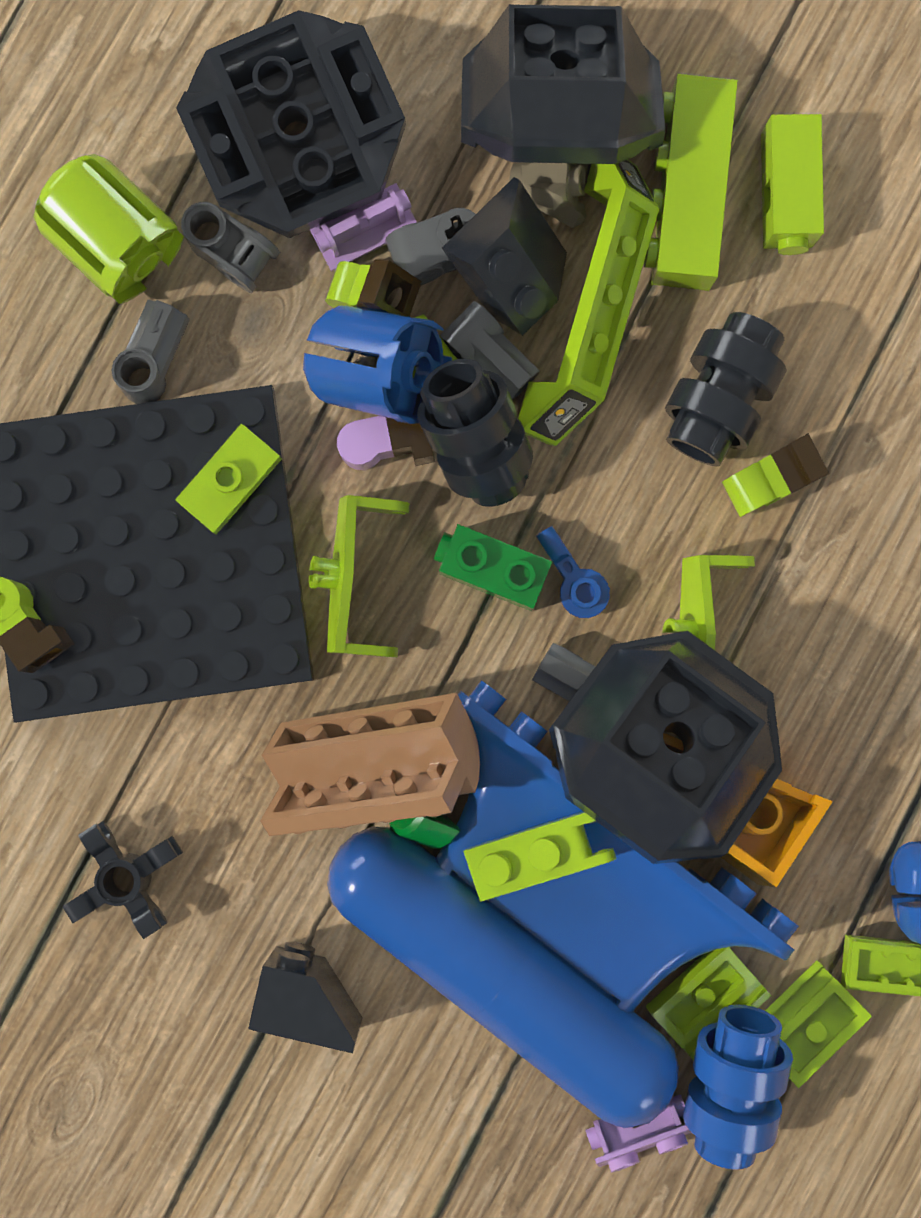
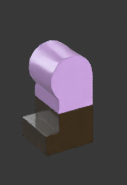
(380, 437)

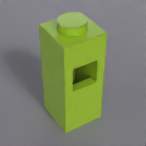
(792, 182)

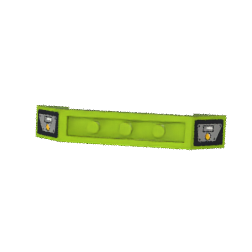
(558, 407)

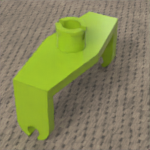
(340, 571)
(696, 595)

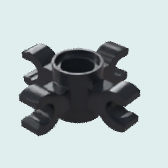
(103, 847)

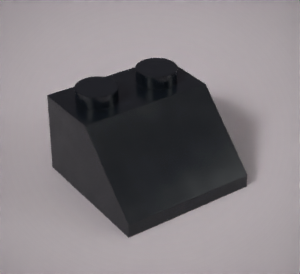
(510, 258)
(304, 1000)

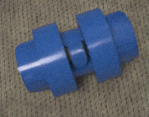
(737, 1086)

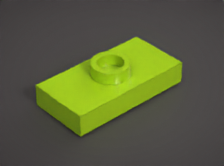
(228, 479)
(881, 965)

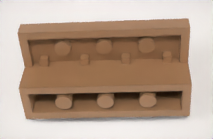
(371, 765)

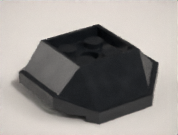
(285, 74)
(562, 87)
(628, 778)

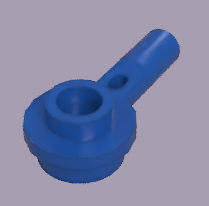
(583, 591)

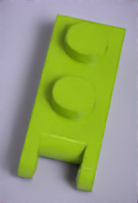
(533, 856)

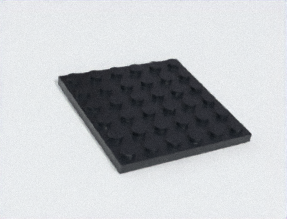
(132, 574)

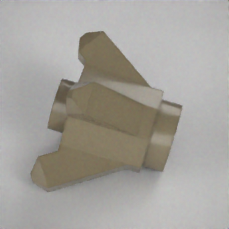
(555, 188)

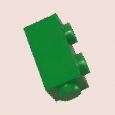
(492, 566)

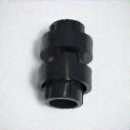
(734, 370)
(475, 432)

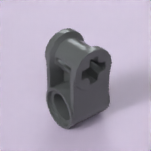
(420, 244)
(236, 248)

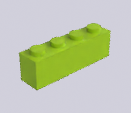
(693, 182)

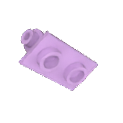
(364, 228)
(623, 1144)

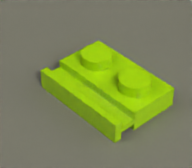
(700, 994)
(816, 1020)

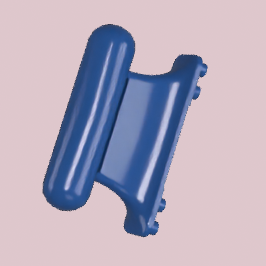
(551, 955)

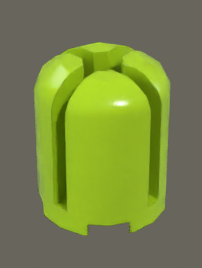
(105, 225)

